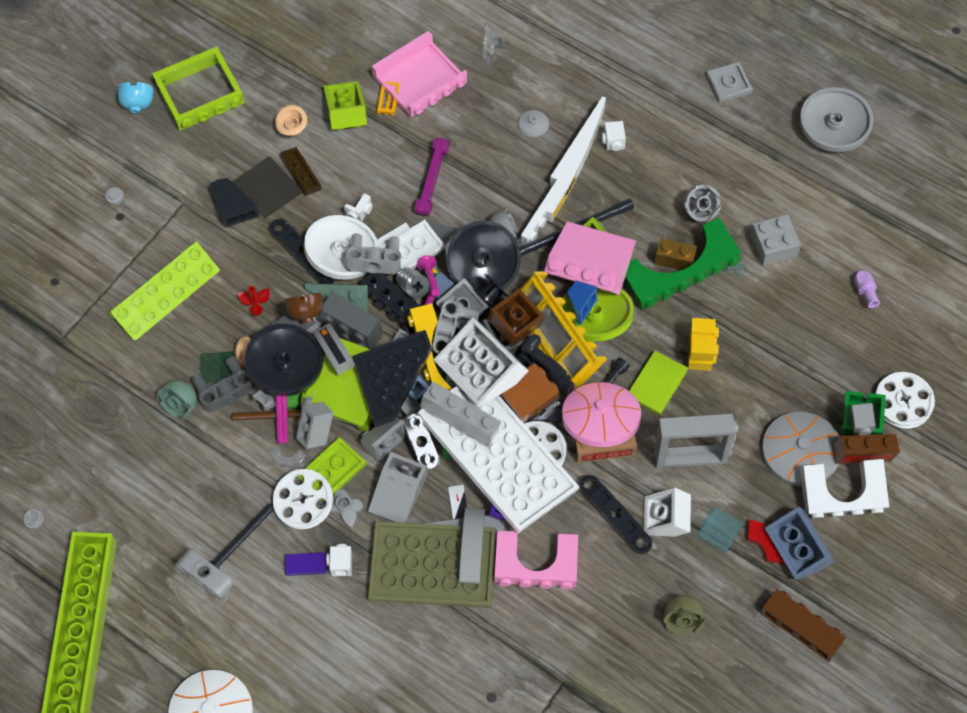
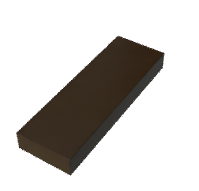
(300, 171)

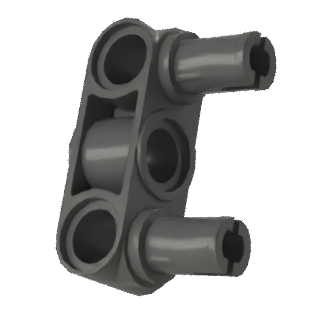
(226, 390)

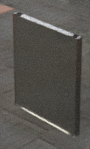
(267, 186)

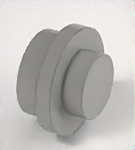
(114, 196)
(33, 518)

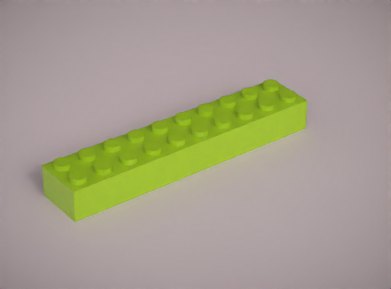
(80, 623)

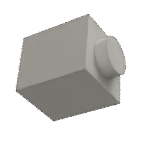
(863, 419)

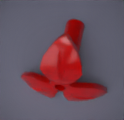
(254, 299)

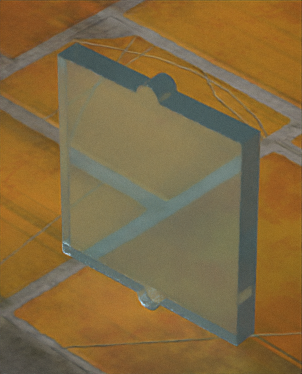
(720, 529)

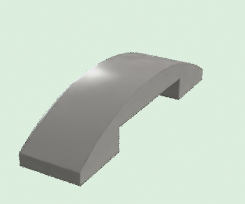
(472, 546)

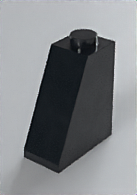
(233, 203)

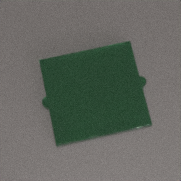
(214, 366)

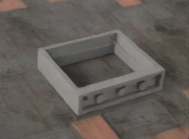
(693, 427)

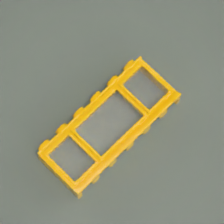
(558, 333)

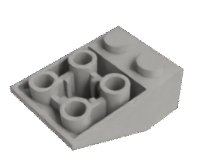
(398, 488)

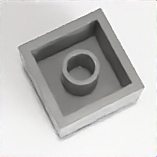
(775, 240)

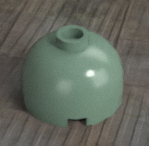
(178, 398)

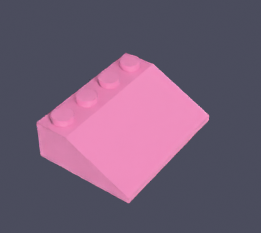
(590, 257)

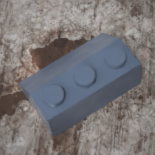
(800, 544)

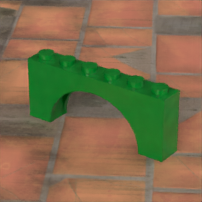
(651, 286)

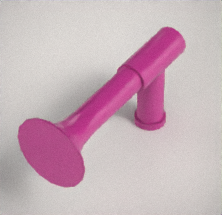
(426, 264)

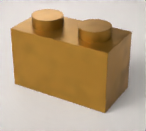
(675, 254)

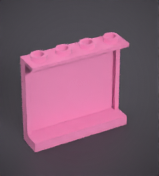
(422, 73)

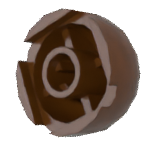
(304, 306)

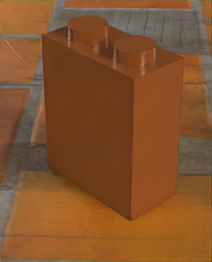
(530, 393)

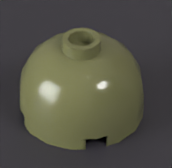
(684, 614)

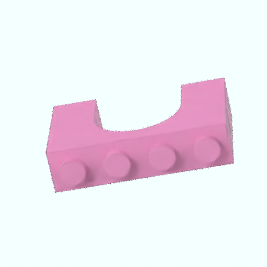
(560, 574)

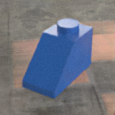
(581, 299)

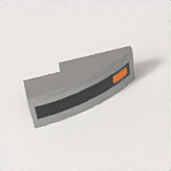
(334, 349)

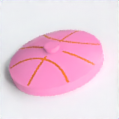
(601, 414)

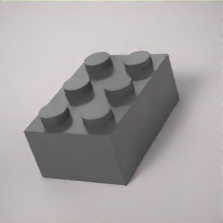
(351, 321)

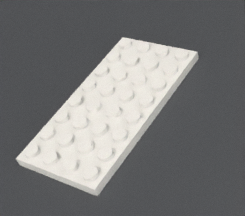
(512, 470)

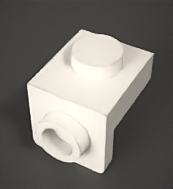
(362, 208)

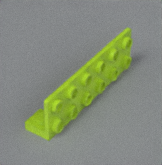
(164, 291)

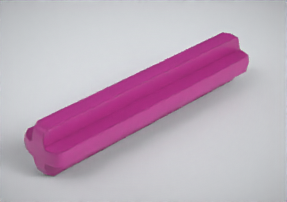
(282, 421)

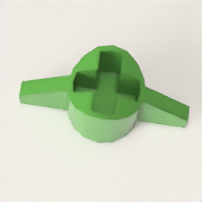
(292, 401)

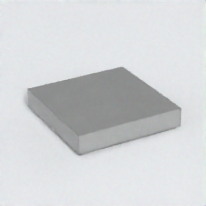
(729, 82)

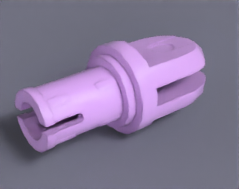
(866, 287)

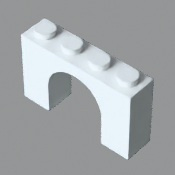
(820, 502)

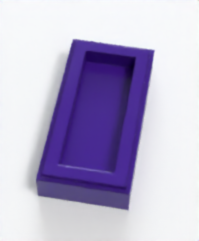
(306, 564)

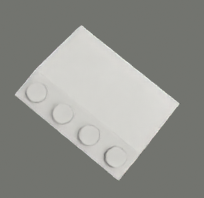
(480, 363)

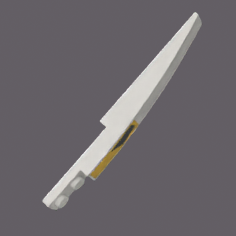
(565, 175)

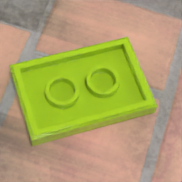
(658, 382)
(337, 465)

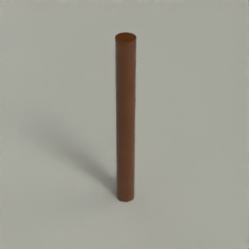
(263, 415)

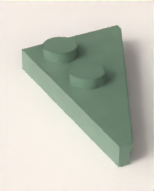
(354, 293)

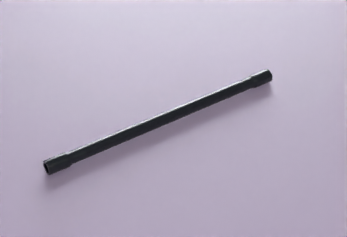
(617, 209)

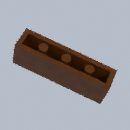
(803, 625)

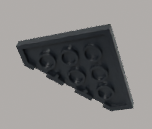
(390, 373)

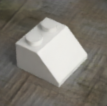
(667, 513)

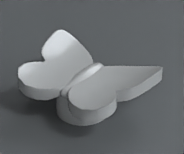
(346, 507)

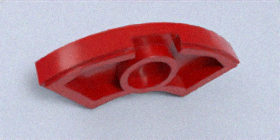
(759, 535)

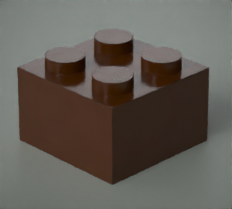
(515, 317)

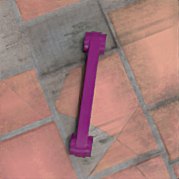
(424, 205)

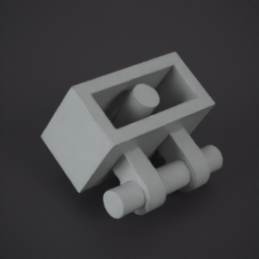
(314, 423)

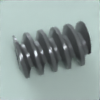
(412, 282)

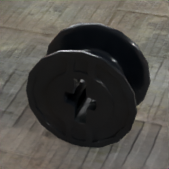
(491, 291)

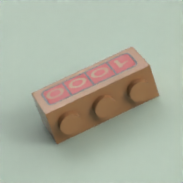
(588, 453)

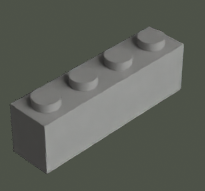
(460, 414)

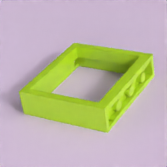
(188, 67)

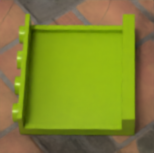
(342, 392)

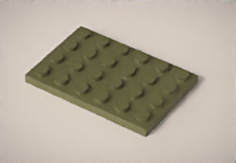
(423, 565)

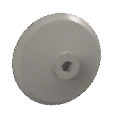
(533, 123)

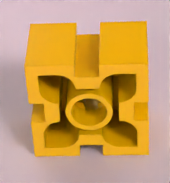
(703, 344)

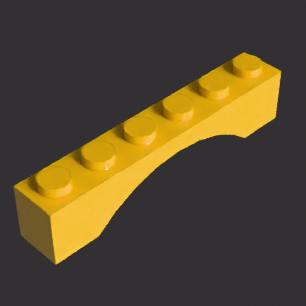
(422, 319)

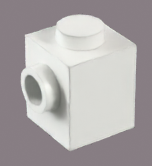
(614, 136)
(340, 560)

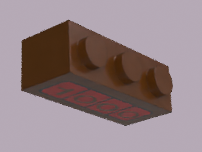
(867, 447)

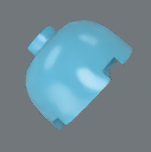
(135, 97)

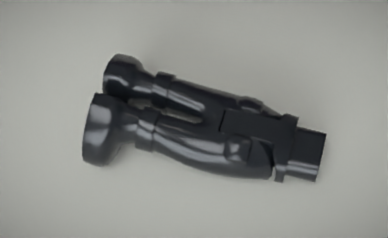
(554, 371)

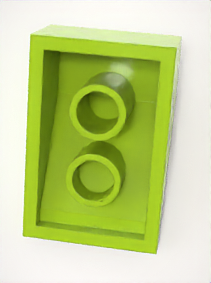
(345, 105)

